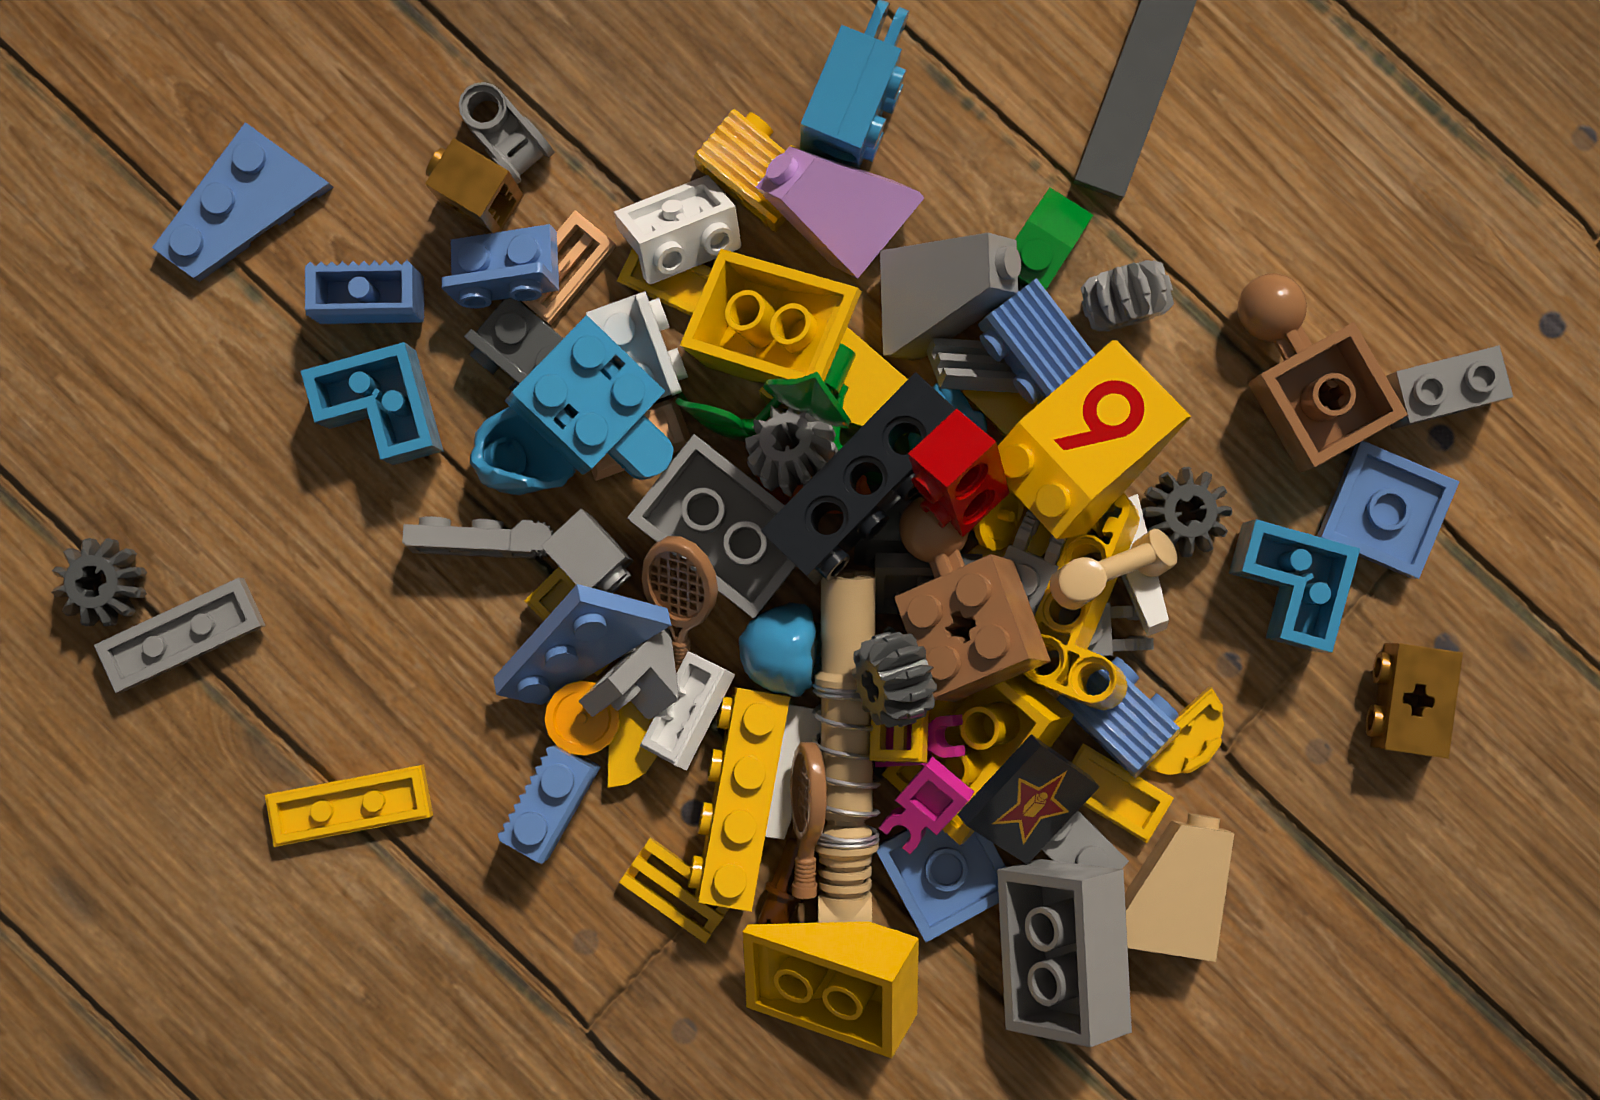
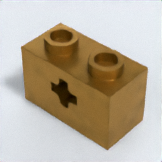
(472, 186)
(1435, 680)

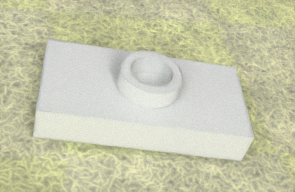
(682, 726)

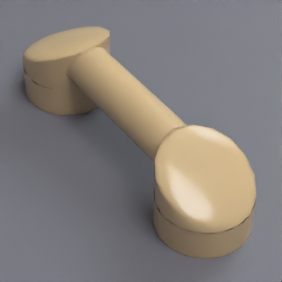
(1086, 578)

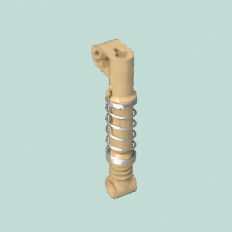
(846, 841)

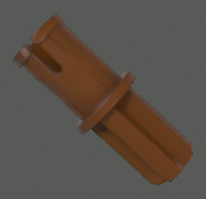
(779, 902)

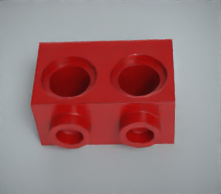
(958, 473)

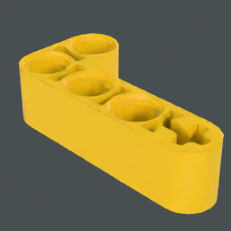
(1073, 639)

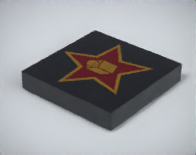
(1028, 799)

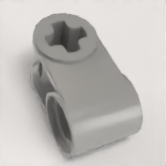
(508, 137)

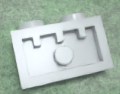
(680, 228)
(636, 328)

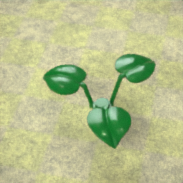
(808, 394)

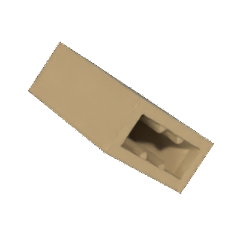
(1181, 891)

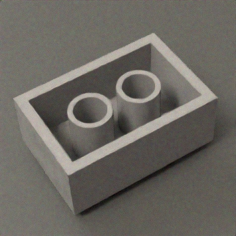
(722, 513)
(1064, 951)

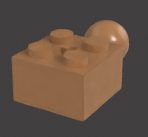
(1289, 393)
(941, 611)

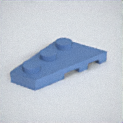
(236, 202)
(576, 641)

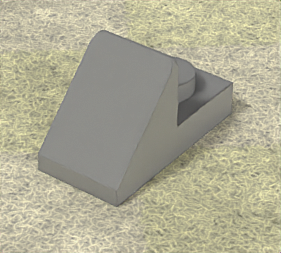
(641, 676)

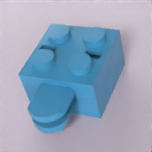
(854, 90)
(599, 403)

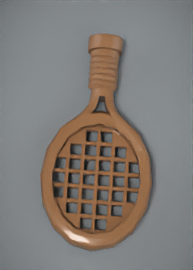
(680, 622)
(808, 814)

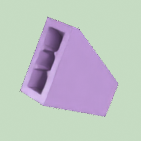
(838, 206)

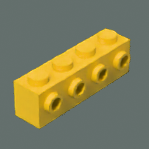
(741, 798)

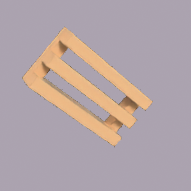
(585, 272)

